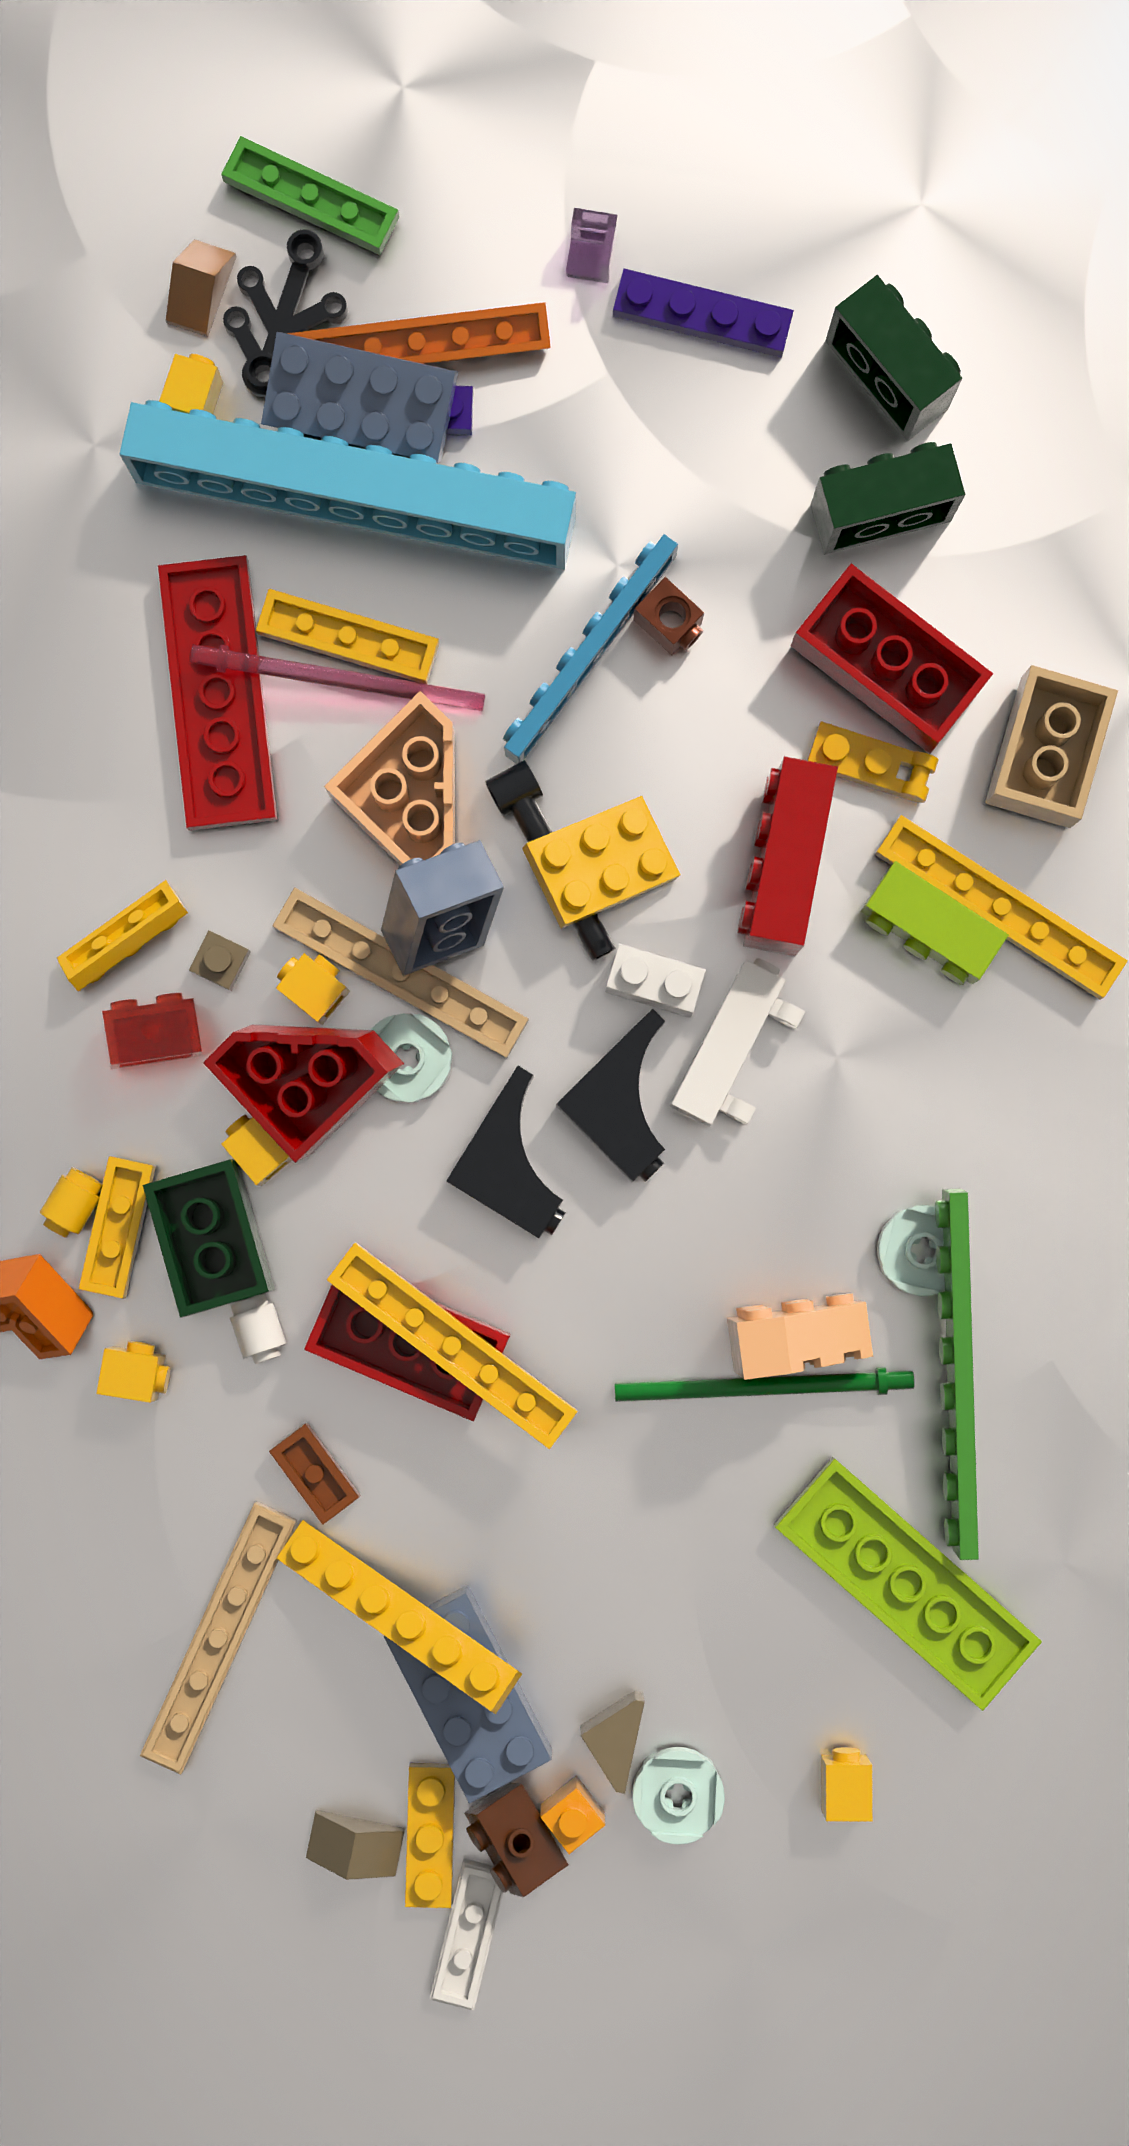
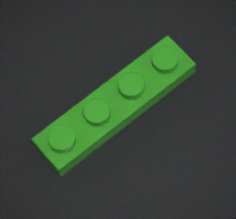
(310, 195)

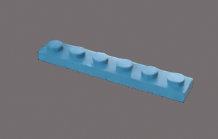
(599, 634)

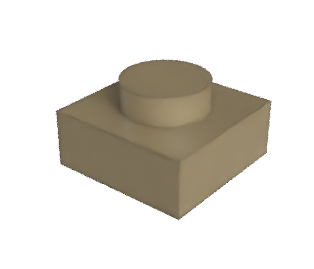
(219, 960)

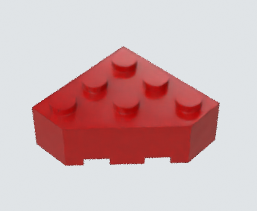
(302, 1078)

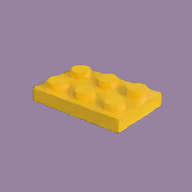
(601, 861)

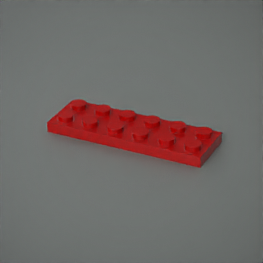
(217, 713)

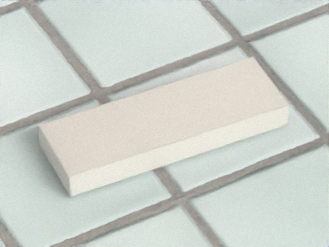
(467, 1937)

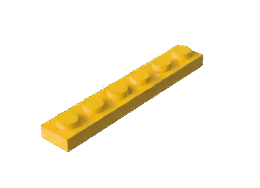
(1025, 920)
(452, 1345)
(400, 1617)

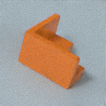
(41, 1307)

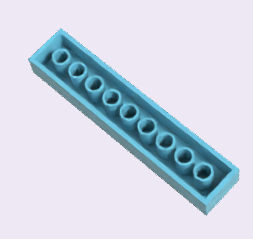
(349, 484)

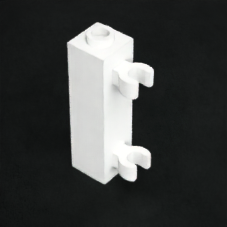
(730, 1041)

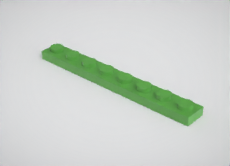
(958, 1391)

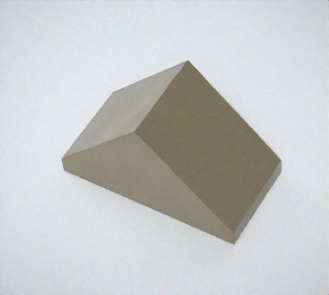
(613, 1738)
(354, 1846)

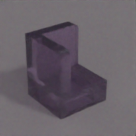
(591, 245)

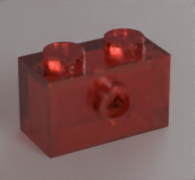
(151, 1031)

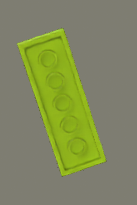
(907, 1583)

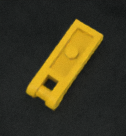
(873, 761)

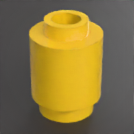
(71, 1202)

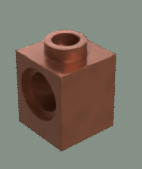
(669, 598)

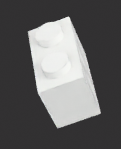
(655, 980)

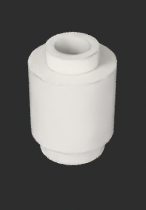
(257, 1328)

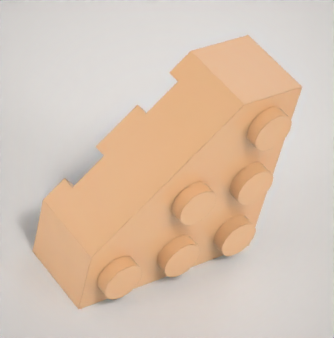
(404, 783)
(801, 1333)

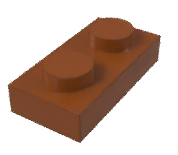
(315, 1473)

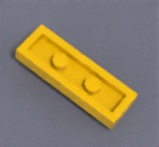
(122, 936)
(116, 1228)
(430, 1836)

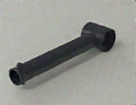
(516, 793)

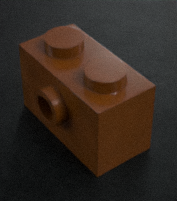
(515, 1840)

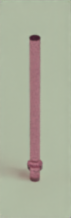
(226, 659)

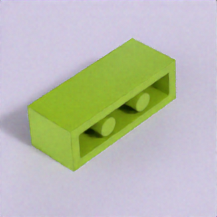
(933, 924)

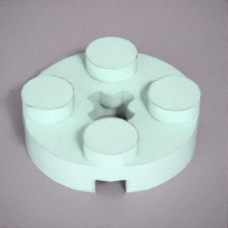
(433, 1057)
(895, 1252)
(657, 1812)

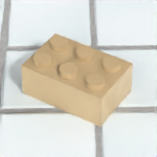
(1051, 746)

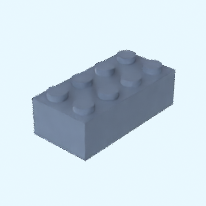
(358, 396)
(478, 1745)

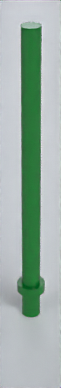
(876, 1381)

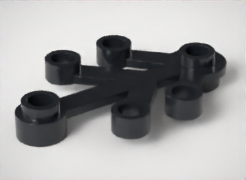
(284, 317)

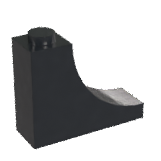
(609, 1108)
(498, 1170)

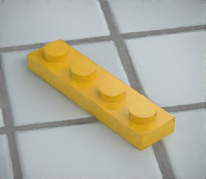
(347, 636)

